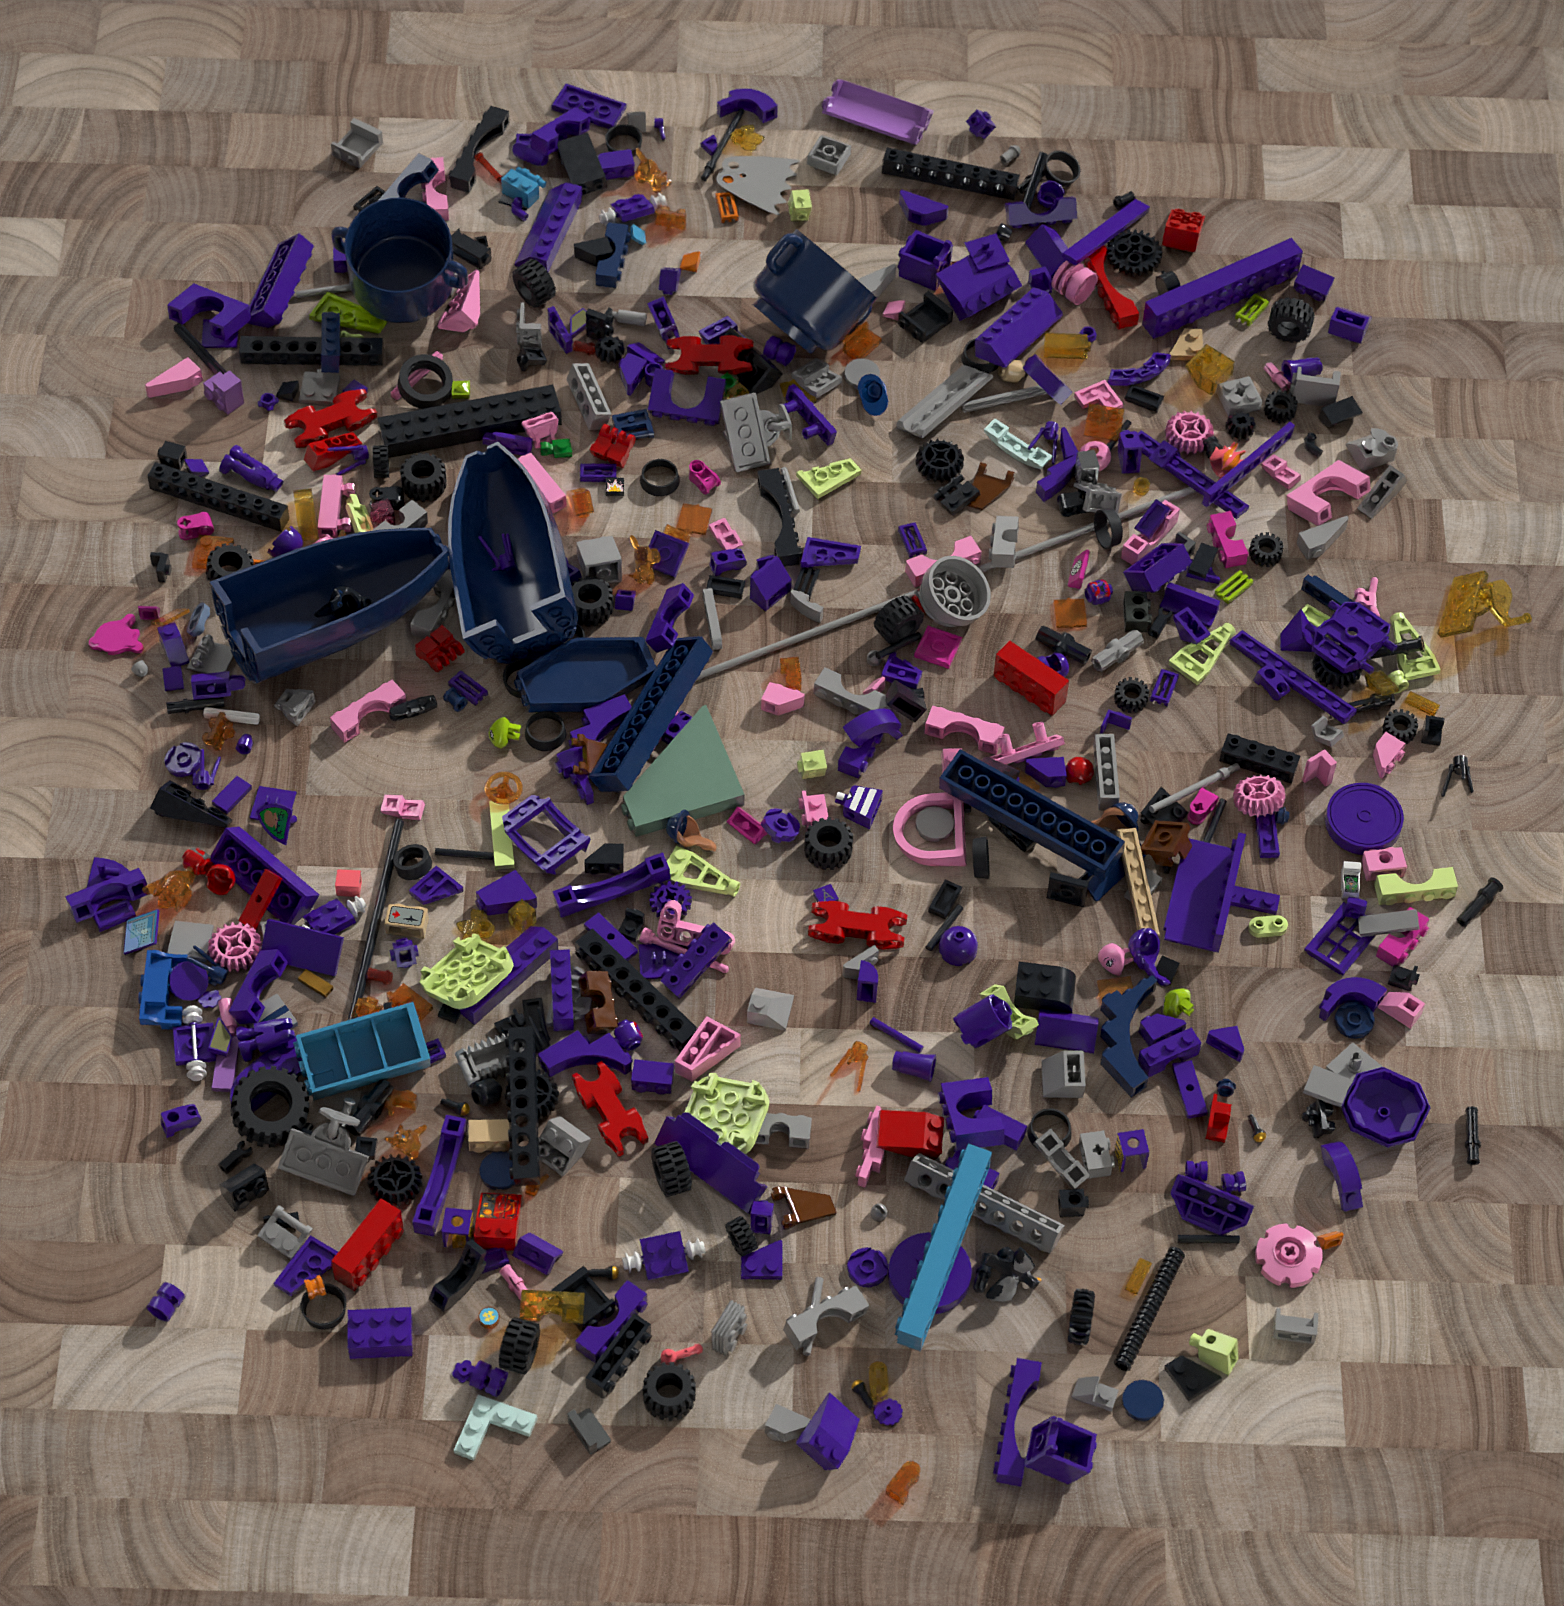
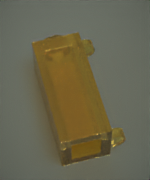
(1066, 346)

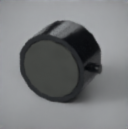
(1166, 282)

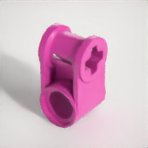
(703, 476)
(195, 525)
(1201, 806)

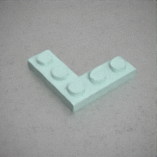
(494, 1412)

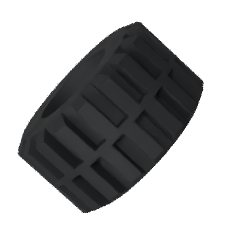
(534, 283)
(1291, 320)
(423, 466)
(227, 556)
(592, 589)
(898, 619)
(828, 856)
(671, 1169)
(519, 1345)
(673, 1406)

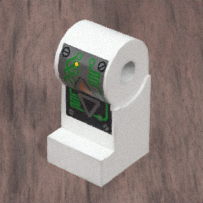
(1350, 879)

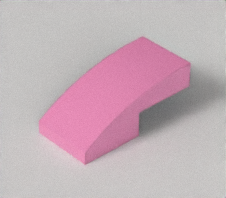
(1279, 471)
(725, 535)
(399, 807)

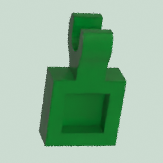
(560, 448)

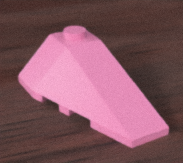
(464, 307)

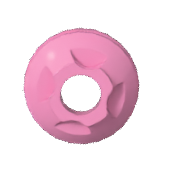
(1103, 455)

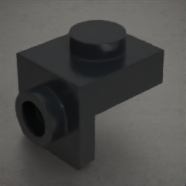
(163, 565)

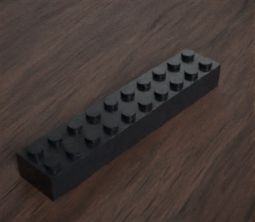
(465, 420)

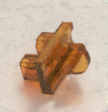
(671, 219)
(221, 729)

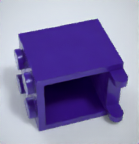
(923, 258)
(1049, 1443)

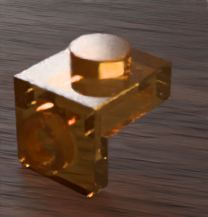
(674, 532)
(366, 1006)
(402, 1099)

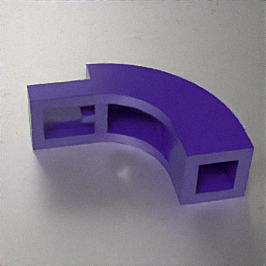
(749, 100)
(1047, 379)
(872, 724)
(1351, 989)
(1341, 1163)

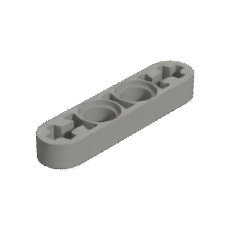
(712, 619)

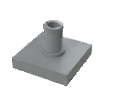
(1352, 1061)

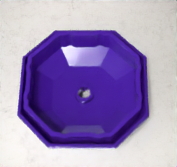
(1387, 1092)

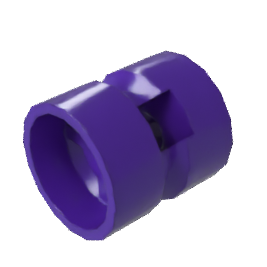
(778, 350)
(166, 1301)
(482, 1374)

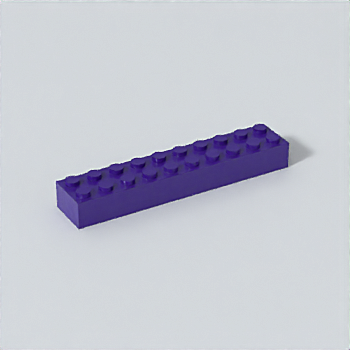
(1222, 288)

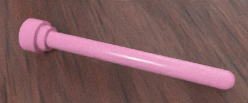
(649, 937)

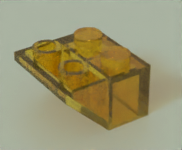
(1210, 368)

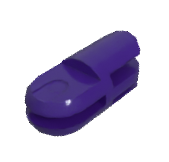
(525, 152)

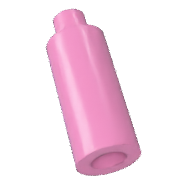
(224, 1007)

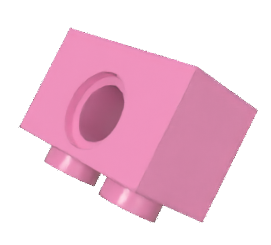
(1393, 859)

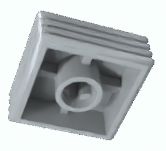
(829, 155)
(1239, 396)
(728, 1328)

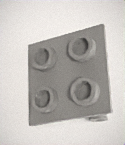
(210, 656)

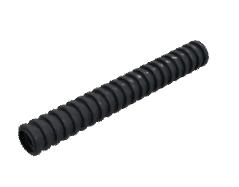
(1149, 1309)

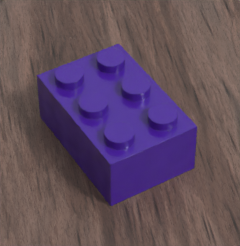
(1157, 567)
(380, 1333)

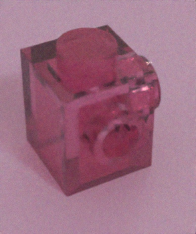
(381, 512)

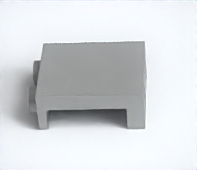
(358, 143)
(1315, 390)

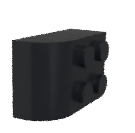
(1044, 987)

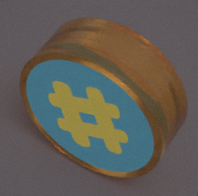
(489, 1317)

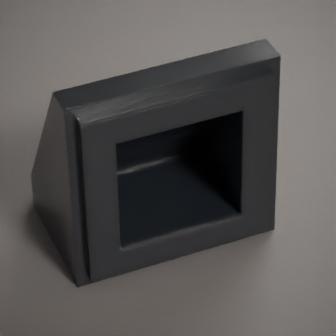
(288, 390)
(1167, 968)

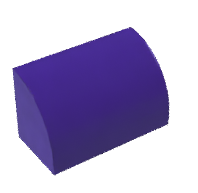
(867, 982)

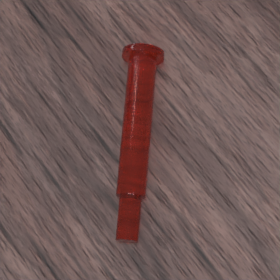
(479, 157)

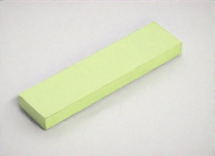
(501, 842)

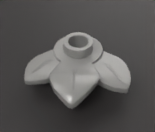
(1380, 443)

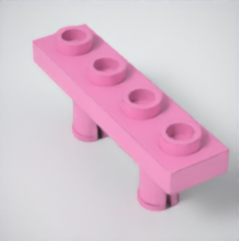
(1033, 749)

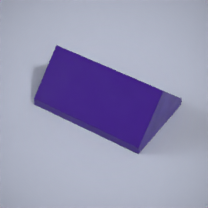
(1047, 248)
(1066, 1031)

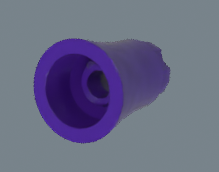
(1310, 367)
(915, 1064)

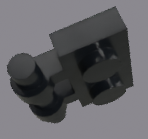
(959, 498)

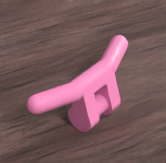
(1366, 598)

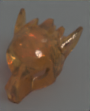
(172, 889)

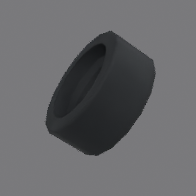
(407, 853)

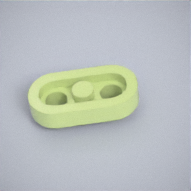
(1269, 927)

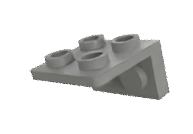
(530, 333)
(1099, 496)

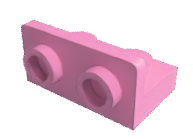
(813, 808)

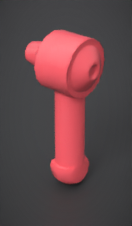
(669, 1355)

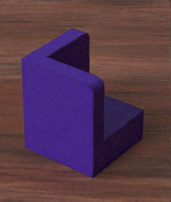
(1040, 279)

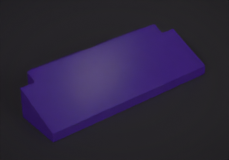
(718, 1165)

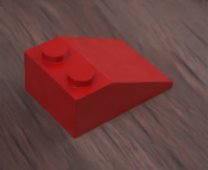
(910, 1133)

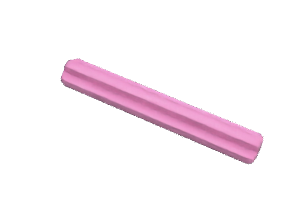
(414, 377)

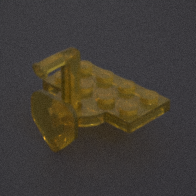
(1474, 596)

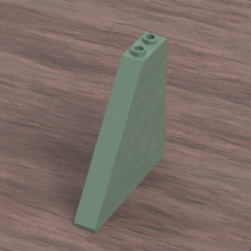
(687, 775)

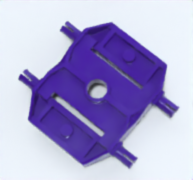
(1350, 616)

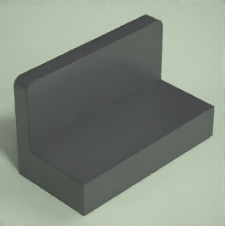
(588, 1430)

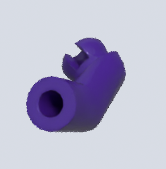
(516, 209)

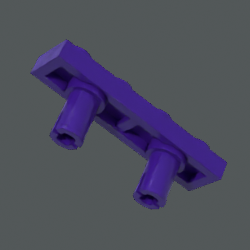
(818, 423)

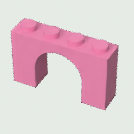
(1338, 476)

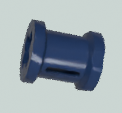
(455, 699)

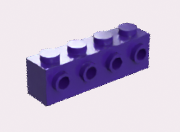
(696, 960)

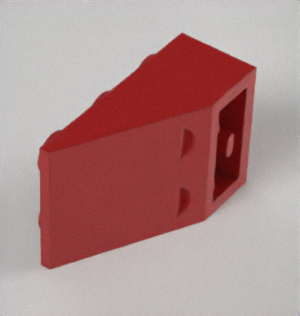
(1183, 230)

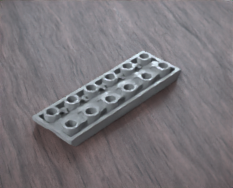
(943, 401)

